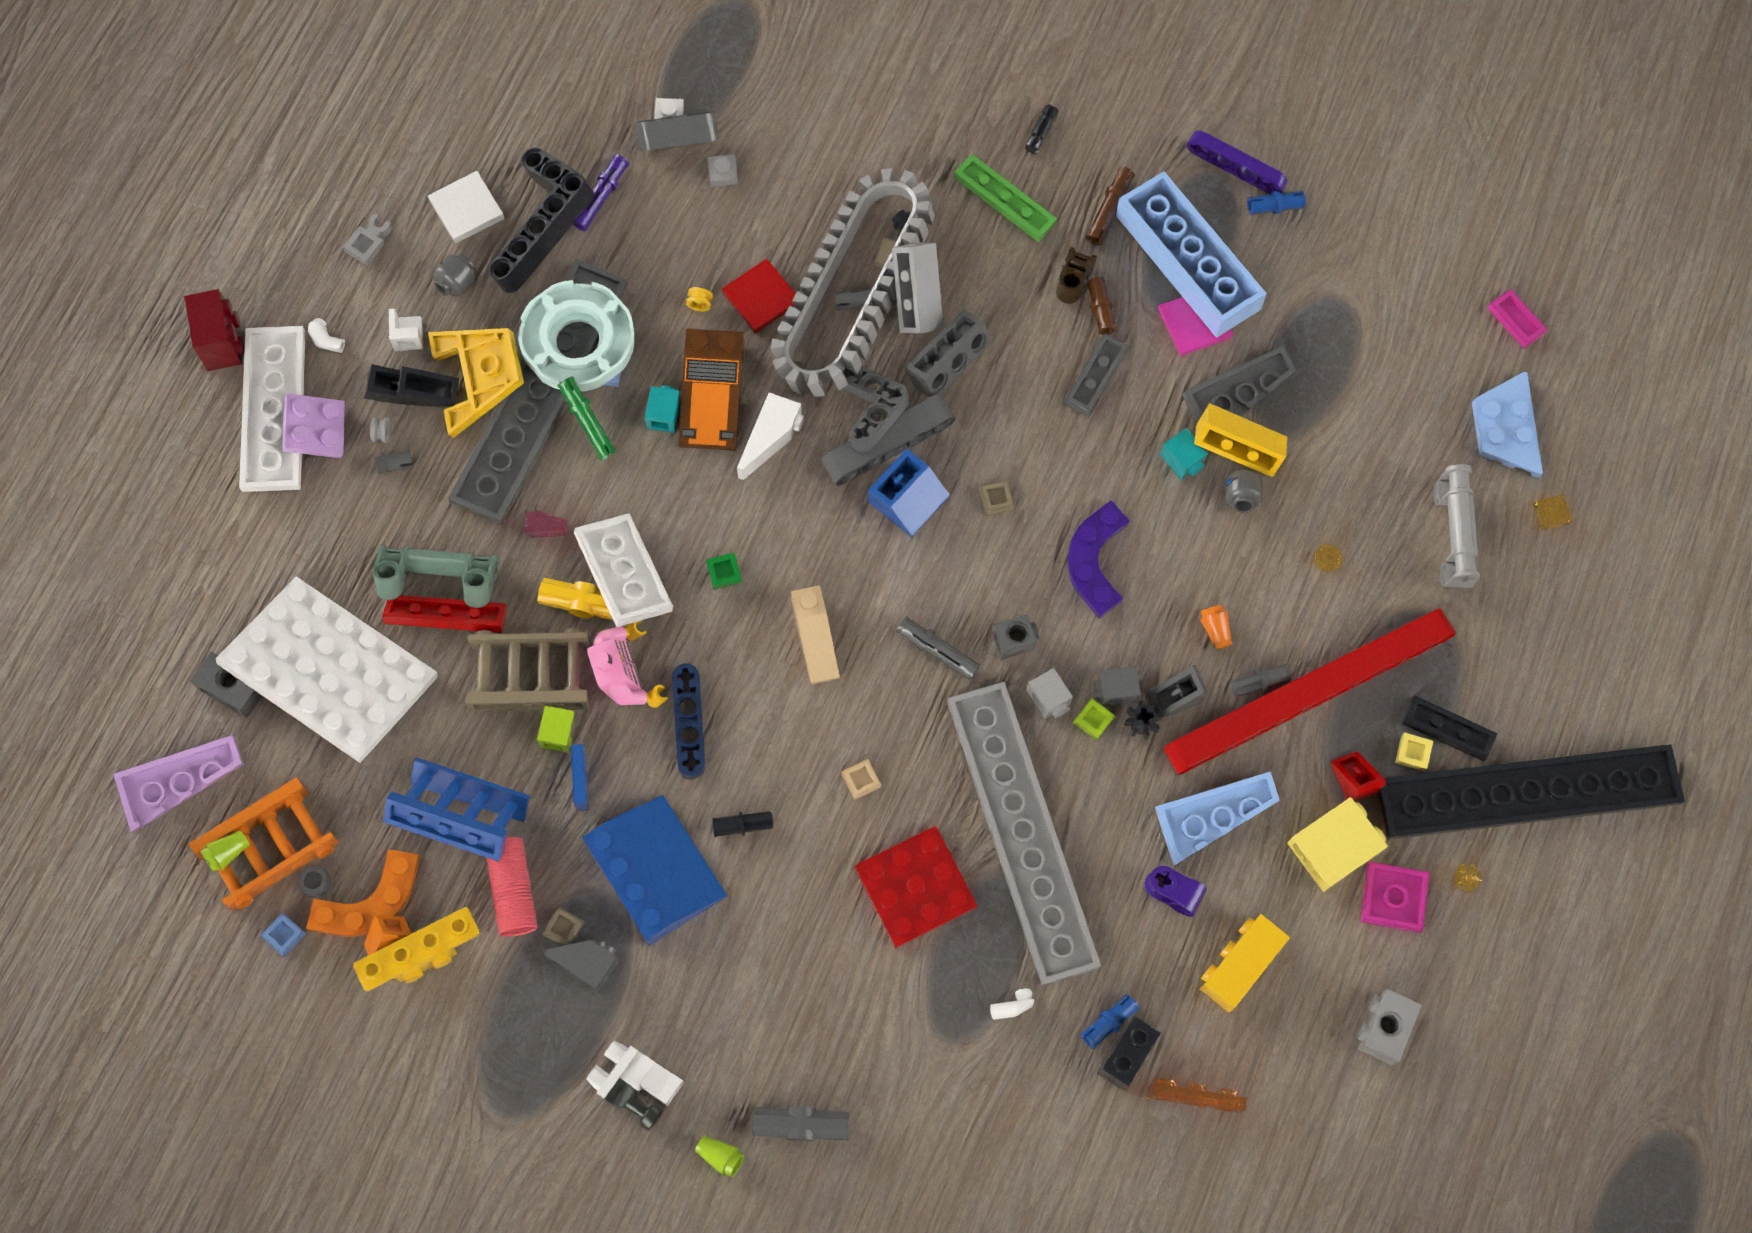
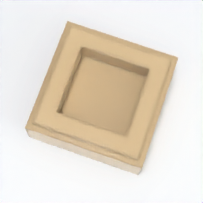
(861, 779)

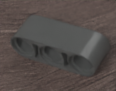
(677, 130)

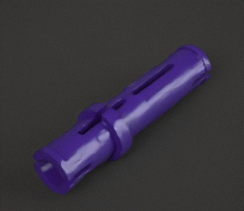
(602, 190)

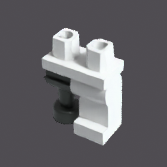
(630, 1075)

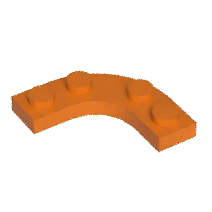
(388, 899)

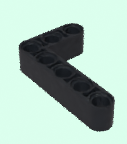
(547, 224)

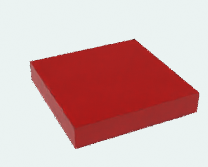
(760, 295)

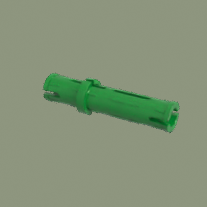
(580, 407)

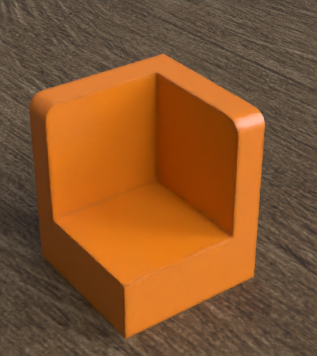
(385, 931)

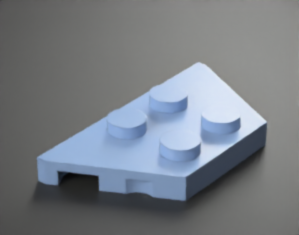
(1507, 425)

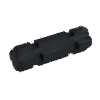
(1041, 129)

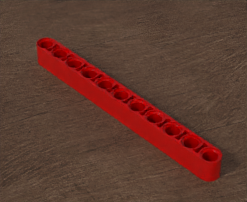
(1308, 691)

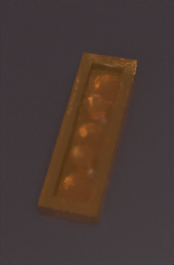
(1197, 1096)

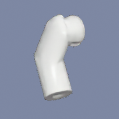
(321, 338)
(1013, 1008)

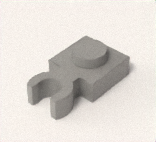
(367, 243)

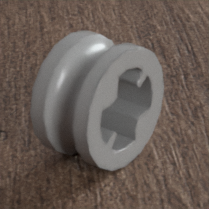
(380, 429)

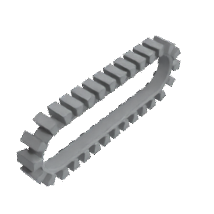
(823, 272)

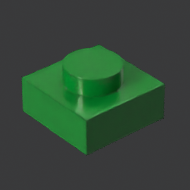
(723, 571)

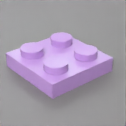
(313, 426)

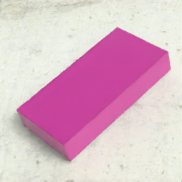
(1517, 318)

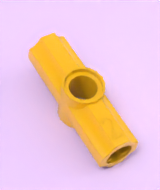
(579, 598)

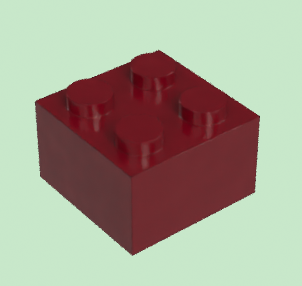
(214, 329)

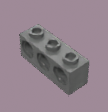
(948, 354)

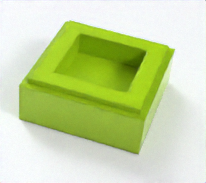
(1094, 719)

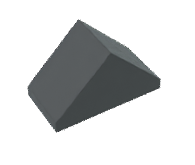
(1179, 692)

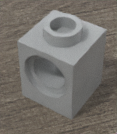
(1049, 694)

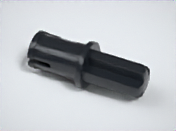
(742, 823)

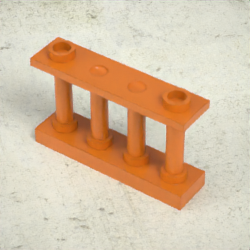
(265, 813)

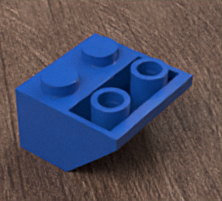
(908, 493)

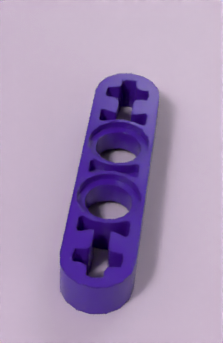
(1236, 162)

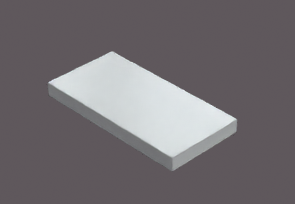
(623, 570)

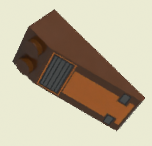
(711, 389)

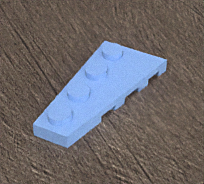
(1204, 817)

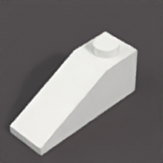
(771, 432)

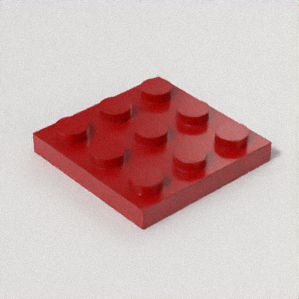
(915, 887)

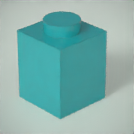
(662, 409)
(1183, 455)

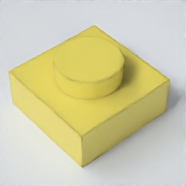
(1414, 752)

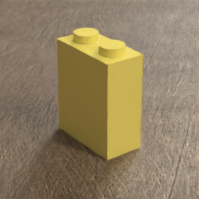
(1338, 844)

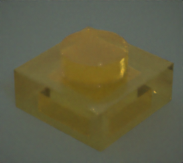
(1552, 512)

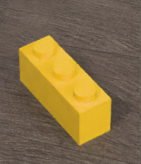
(1241, 440)
(1243, 962)

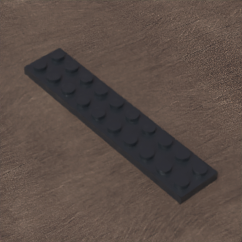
(1530, 791)

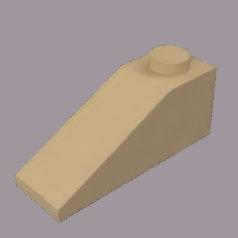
(815, 634)

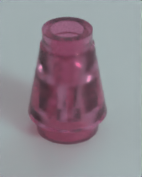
(542, 524)

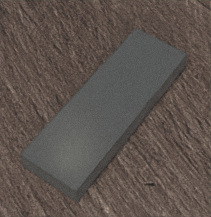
(1096, 375)

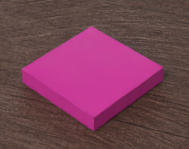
(1187, 328)
(1394, 897)

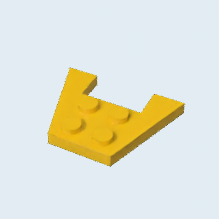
(488, 367)

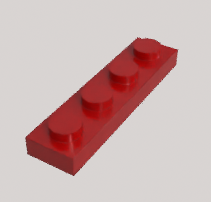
(444, 614)

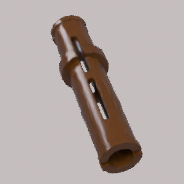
(1109, 206)

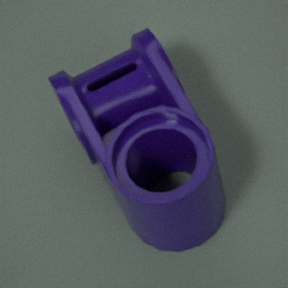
(1178, 892)

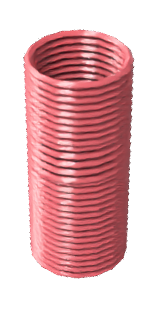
(512, 884)

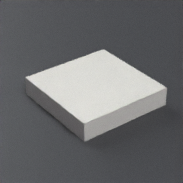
(466, 207)

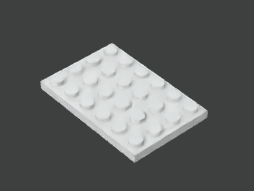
(327, 669)

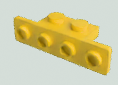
(418, 951)

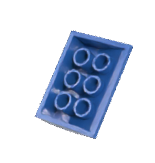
(654, 868)

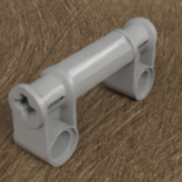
(1454, 491)

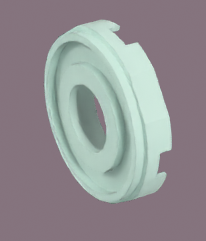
(572, 303)

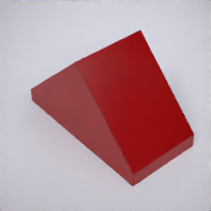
(1357, 776)

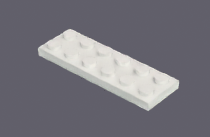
(271, 369)

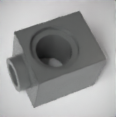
(1005, 645)
(1117, 686)

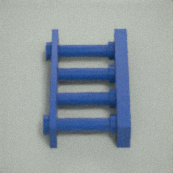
(451, 827)

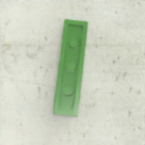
(1005, 198)

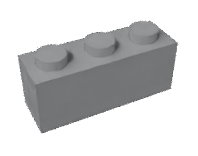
(917, 287)

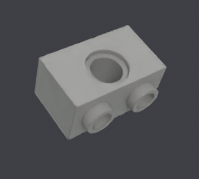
(1401, 1013)

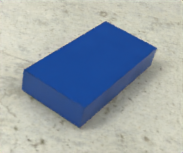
(579, 777)

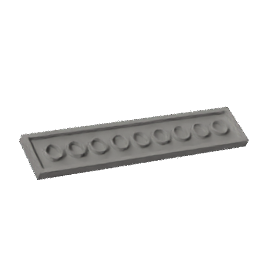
(1023, 834)

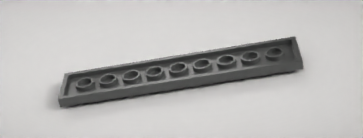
(524, 419)

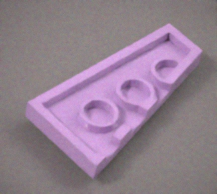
(169, 781)

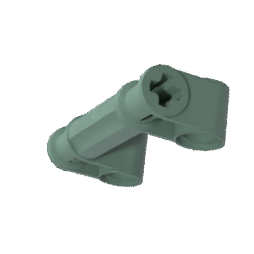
(477, 572)

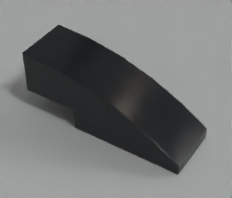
(410, 387)

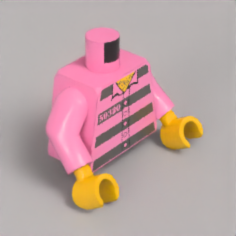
(616, 668)

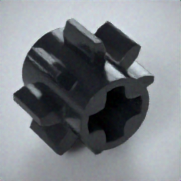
(1138, 725)

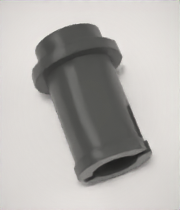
(393, 462)

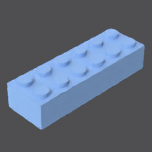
(1190, 254)

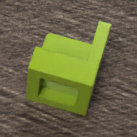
(556, 729)

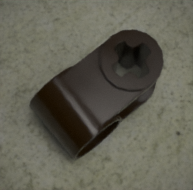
(1075, 271)

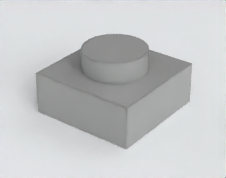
(722, 170)

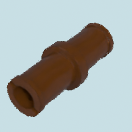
(1101, 305)

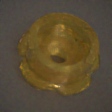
(1325, 564)
(1467, 877)

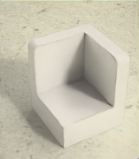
(405, 332)

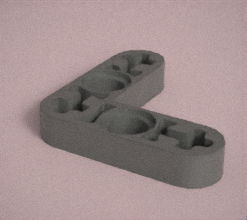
(881, 403)

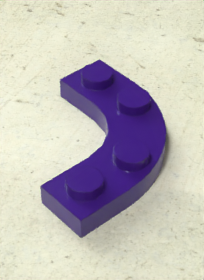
(1083, 558)

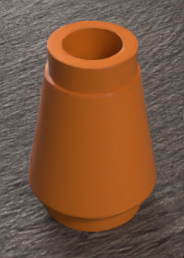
(1217, 626)

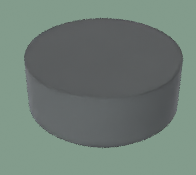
(314, 881)

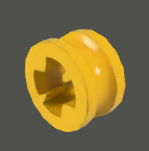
(699, 299)

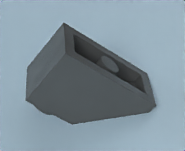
(585, 961)

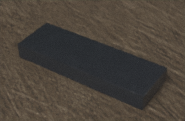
(1449, 728)

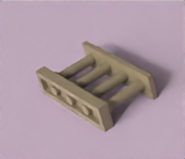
(513, 697)

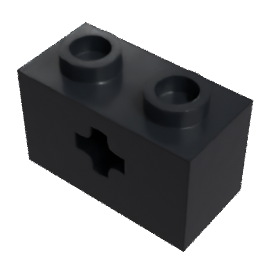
(1129, 1053)

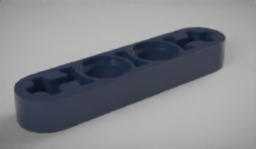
(686, 721)

